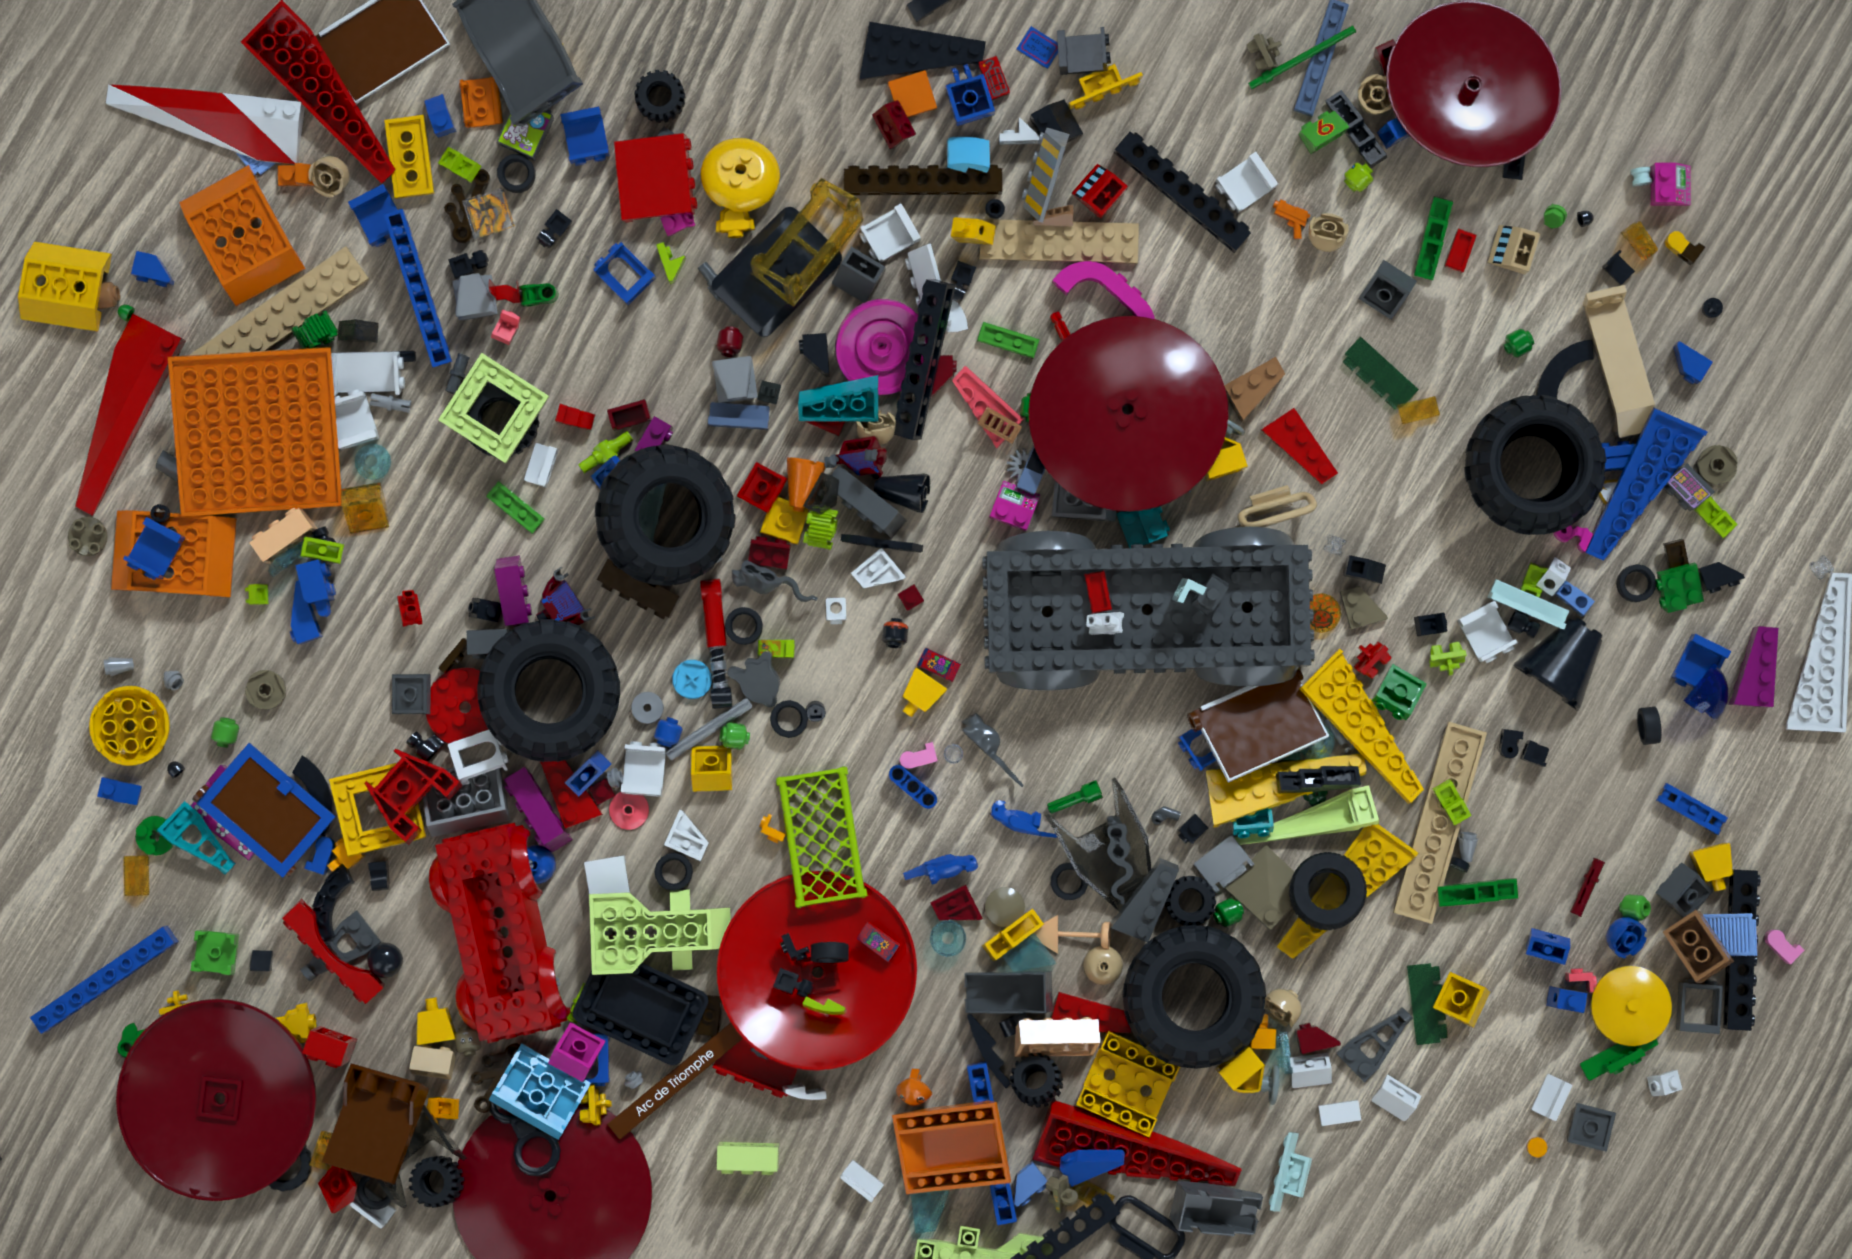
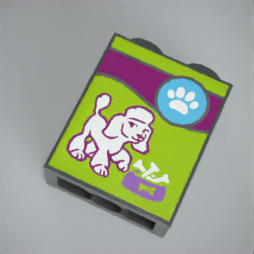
(526, 139)

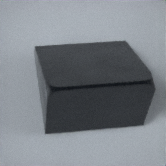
(261, 960)

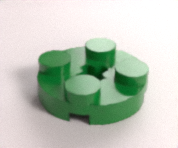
(144, 833)

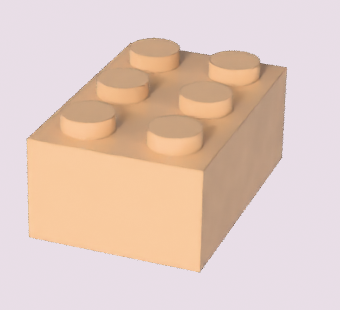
(282, 535)

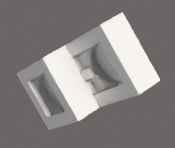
(799, 1091)

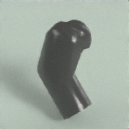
(1164, 813)

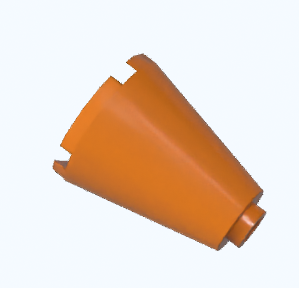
(802, 477)

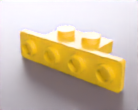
(1102, 83)

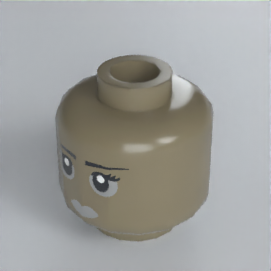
(467, 1041)

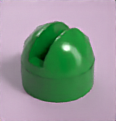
(125, 312)

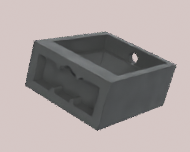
(1714, 1027)

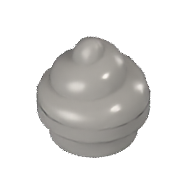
(173, 680)

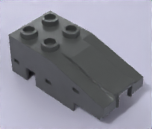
(1008, 992)
(1214, 1209)

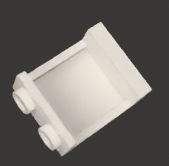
(889, 234)

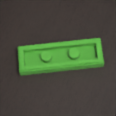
(1008, 340)
(515, 507)

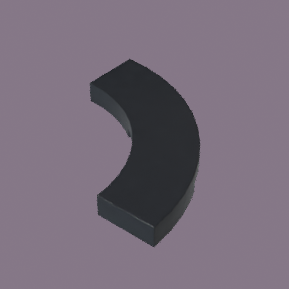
(1561, 364)
(881, 543)
(315, 783)
(326, 900)

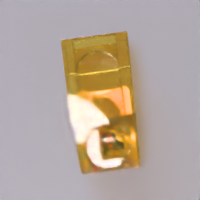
(1640, 240)
(320, 1150)

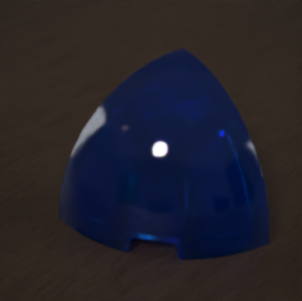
(1710, 693)

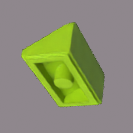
(322, 550)

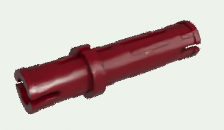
(1587, 887)

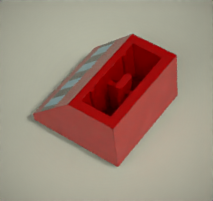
(1099, 190)

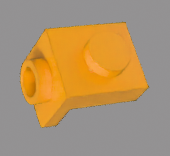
(773, 834)
(443, 1107)

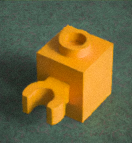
(342, 858)
(1265, 1037)

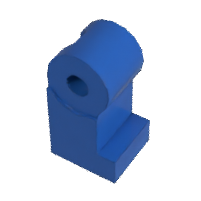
(322, 856)

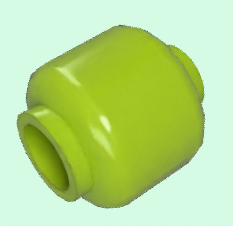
(1358, 177)

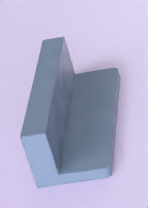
(739, 416)

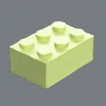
(747, 1157)

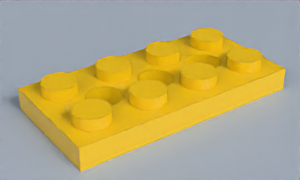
(419, 146)

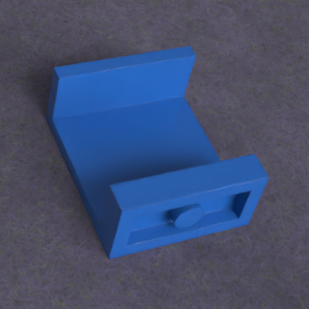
(585, 135)
(369, 212)
(154, 549)

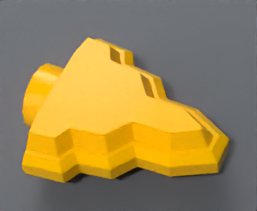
(734, 223)
(299, 1021)

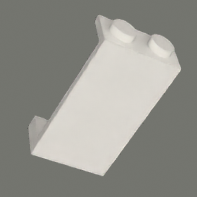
(367, 372)
(607, 876)

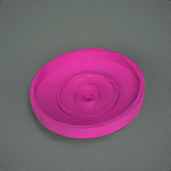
(877, 342)

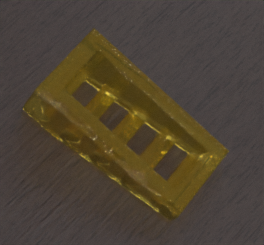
(1094, 1188)

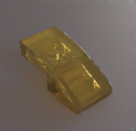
(1418, 410)

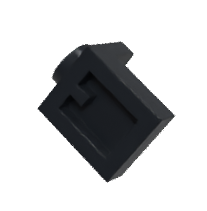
(1192, 829)

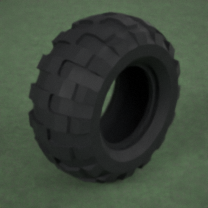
(548, 641)
(1243, 988)

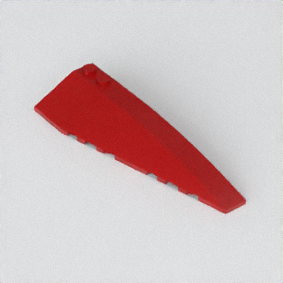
(302, 66)
(131, 387)

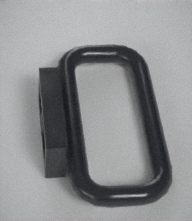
(1135, 1244)

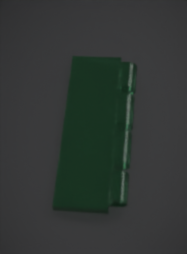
(1377, 368)
(1423, 998)

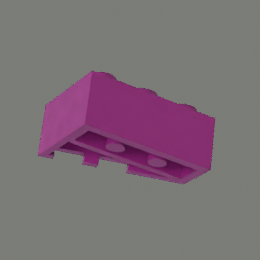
(512, 590)

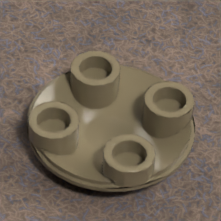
(87, 536)
(1004, 906)

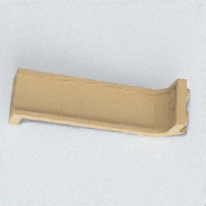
(1619, 359)

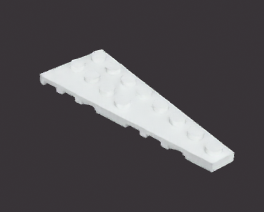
(1823, 683)

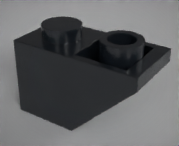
(1364, 569)
(1717, 575)

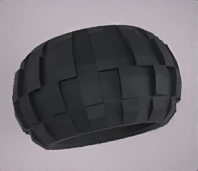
(1580, 456)
(619, 515)

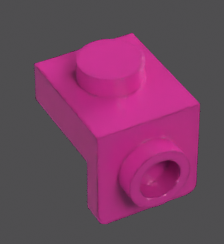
(677, 223)

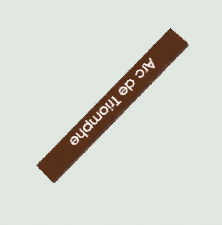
(675, 1081)

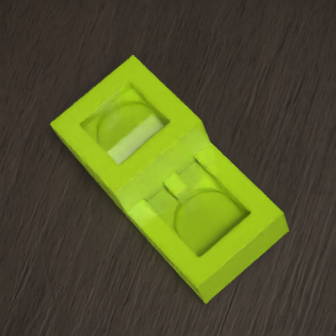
(459, 164)
(1715, 517)
(1532, 576)
(1452, 802)
(829, 1008)

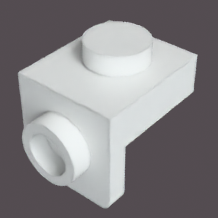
(1664, 1083)

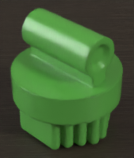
(1554, 216)

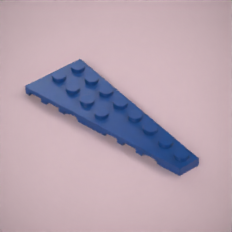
(1655, 458)

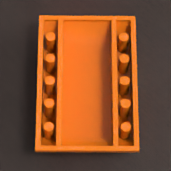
(951, 1147)

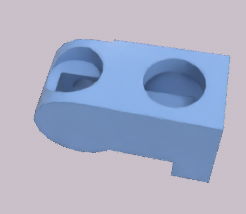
(1574, 598)

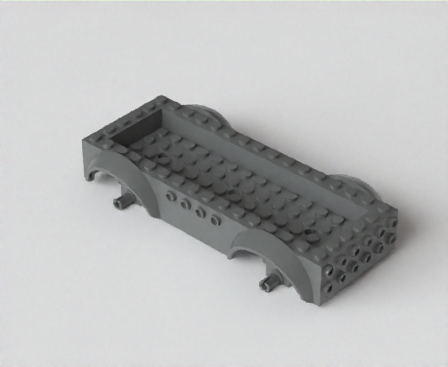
(1176, 636)

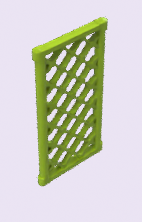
(781, 782)

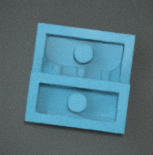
(968, 152)

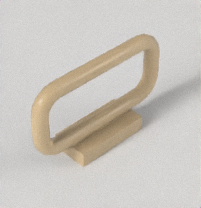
(1276, 500)

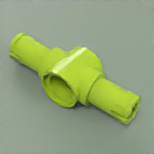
(604, 451)

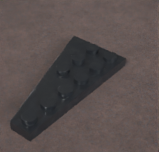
(906, 50)

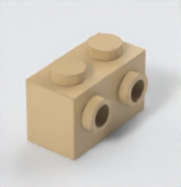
(432, 1062)

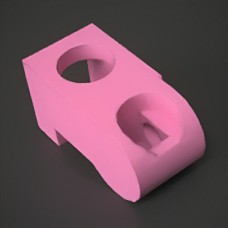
(911, 760)
(1776, 941)

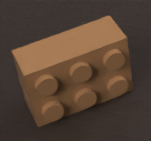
(1698, 946)

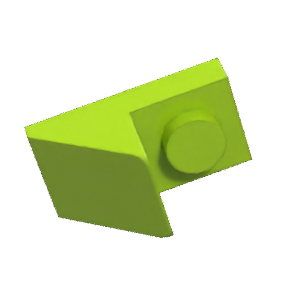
(671, 267)

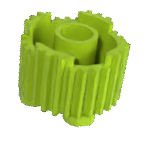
(821, 529)

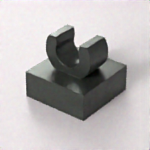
(769, 392)

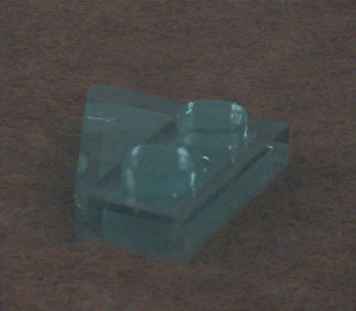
(285, 559)
(1028, 955)
(1283, 1060)

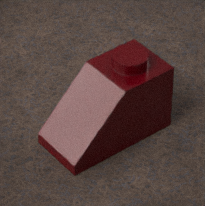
(944, 372)
(1312, 1038)

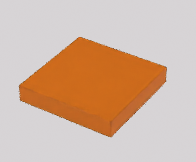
(913, 93)

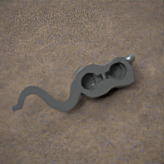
(764, 580)
(987, 740)
(1118, 850)

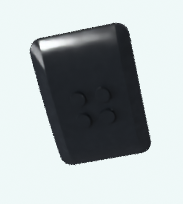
(753, 299)
(643, 1011)

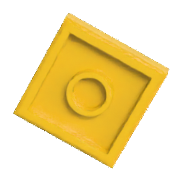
(784, 522)

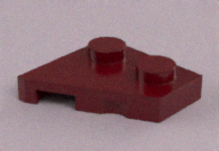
(956, 906)

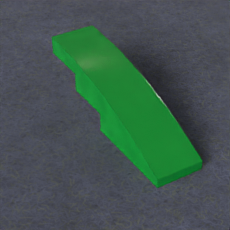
(1433, 238)
(1477, 892)

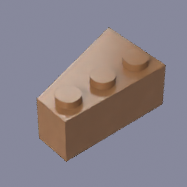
(1249, 389)

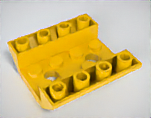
(57, 299)
(1121, 1097)

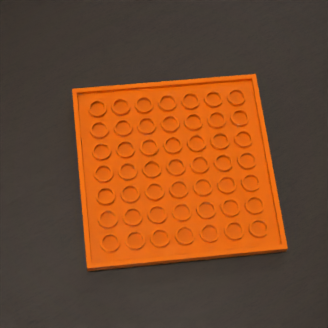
(255, 431)

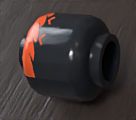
(895, 633)

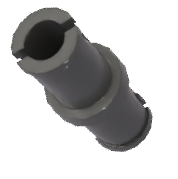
(457, 373)

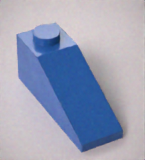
(303, 619)
(1086, 1164)

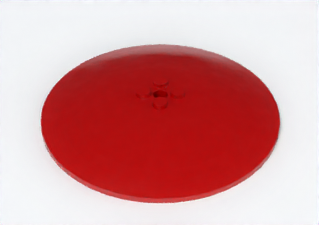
(867, 985)

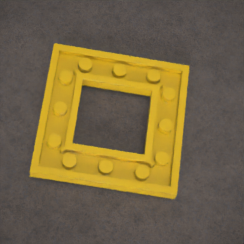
(355, 840)

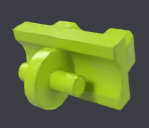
(1449, 660)

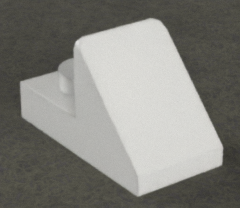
(1025, 135)

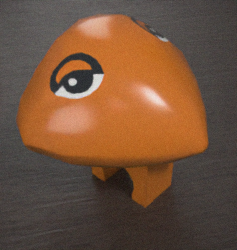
(913, 1090)

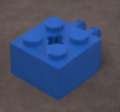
(976, 88)
(316, 585)

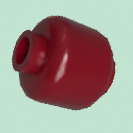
(729, 341)

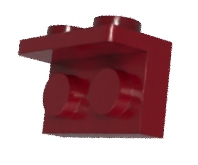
(893, 124)
(769, 553)

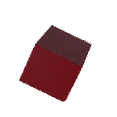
(629, 415)

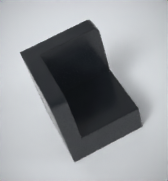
(1535, 753)

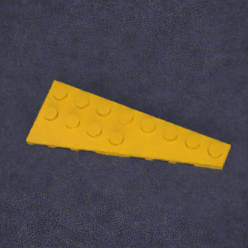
(1349, 709)
(1259, 788)
(1378, 857)

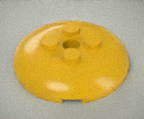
(735, 190)
(110, 721)

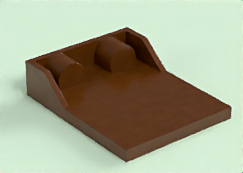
(375, 1123)

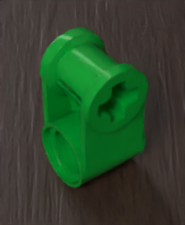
(534, 294)

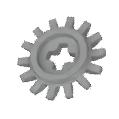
(1016, 462)

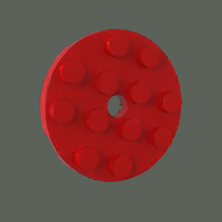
(446, 697)

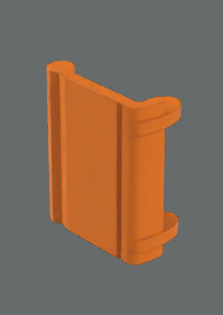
(480, 102)

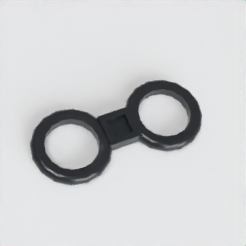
(526, 1132)

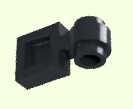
(557, 224)
(462, 264)
(963, 276)
(787, 982)

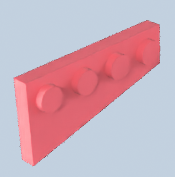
(981, 396)

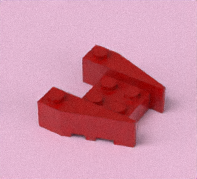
(405, 788)

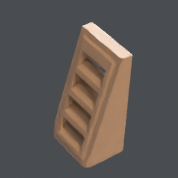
(1057, 217)
(984, 417)

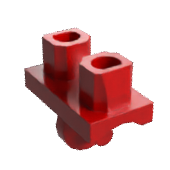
(409, 608)
(1369, 657)

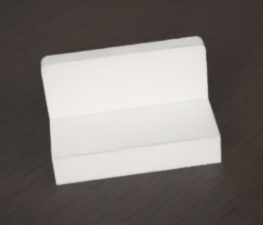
(541, 465)
(1311, 1070)
(1551, 1097)
(1396, 1098)
(861, 1180)
(378, 1217)

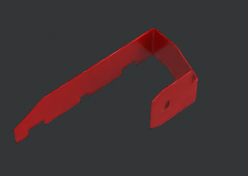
(505, 292)

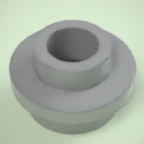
(615, 777)
(633, 1079)

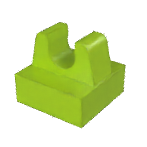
(257, 594)

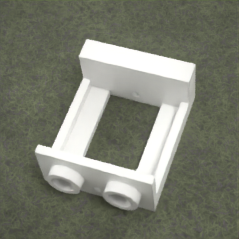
(464, 773)

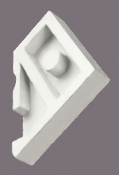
(877, 571)
(686, 837)

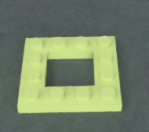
(456, 412)

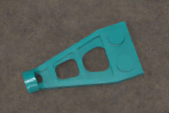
(178, 823)

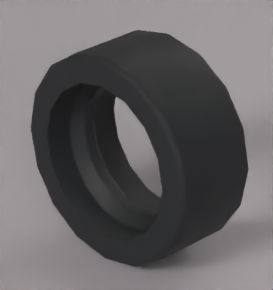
(511, 159)
(1636, 568)
(729, 622)
(774, 722)
(1649, 725)
(1054, 883)
(676, 886)
(829, 952)
(365, 1200)

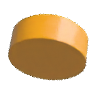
(1536, 1147)

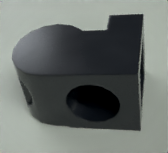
(1508, 743)
(379, 875)
(1009, 1025)

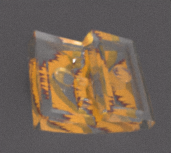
(488, 213)

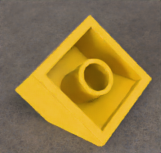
(711, 768)
(1461, 999)

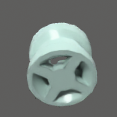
(1641, 176)

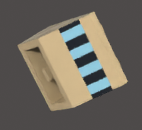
(1514, 248)

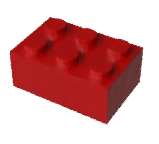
(329, 1046)

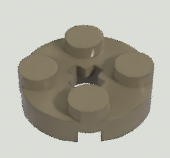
(1718, 453)
(255, 685)

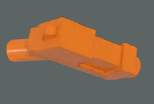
(1296, 216)

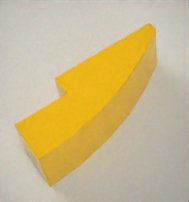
(1012, 935)

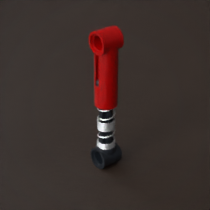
(716, 640)

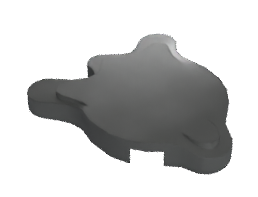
(759, 679)

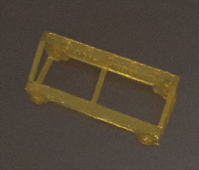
(798, 284)

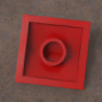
(762, 487)
(338, 1188)

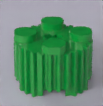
(315, 331)

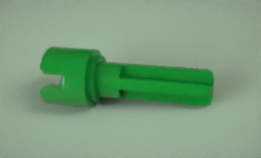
(1089, 793)

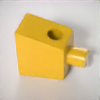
(967, 231)
(921, 692)
(1713, 864)
(434, 1023)

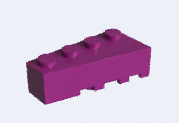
(1758, 670)
(537, 810)

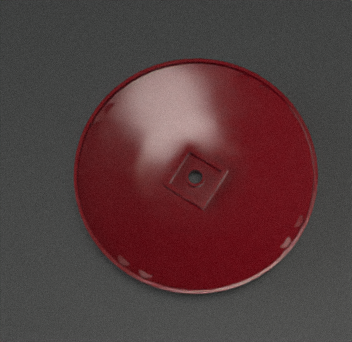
(1135, 457)
(172, 1110)
(598, 1187)

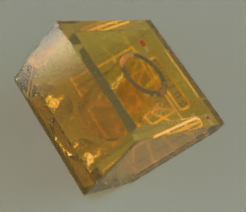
(364, 507)

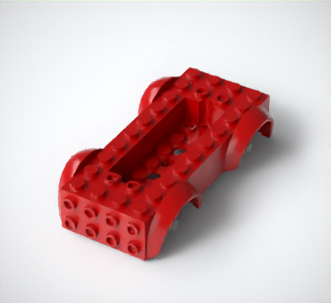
(496, 992)

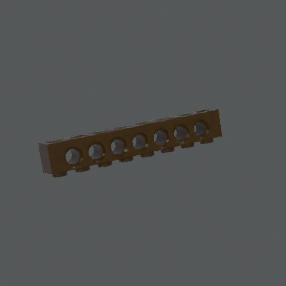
(913, 187)

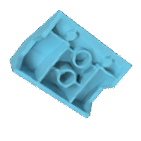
(539, 1092)

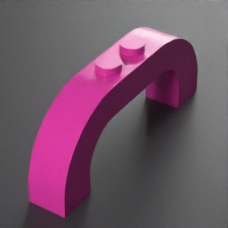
(1112, 282)

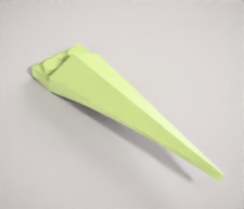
(1339, 814)

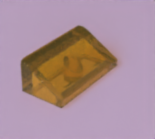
(136, 875)

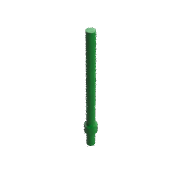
(1268, 76)

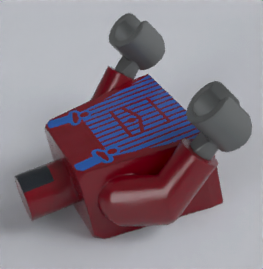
(861, 456)
(562, 602)

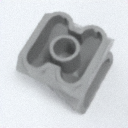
(473, 297)
(735, 379)

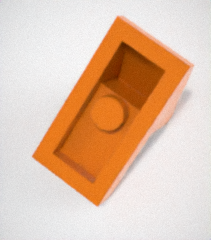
(294, 175)

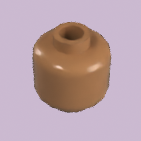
(108, 295)

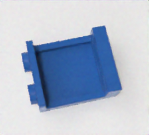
(1697, 659)

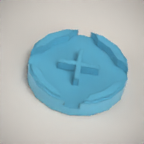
(692, 679)

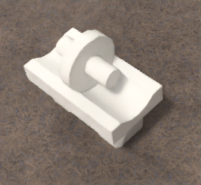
(1105, 623)

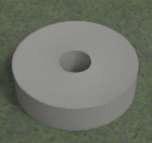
(656, 707)

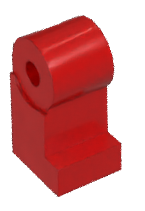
(575, 417)

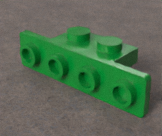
(1614, 1059)

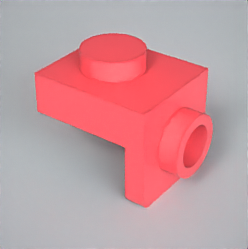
(506, 327)
(1578, 975)

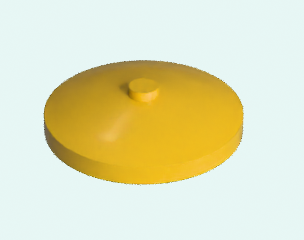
(1631, 1006)

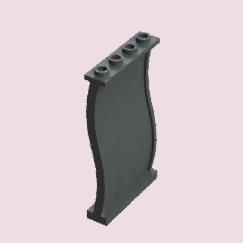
(520, 54)

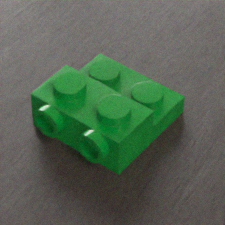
(1679, 587)
(1398, 693)

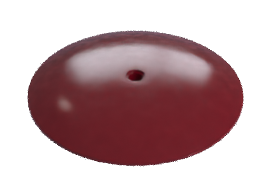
(1480, 47)

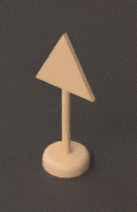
(1049, 934)

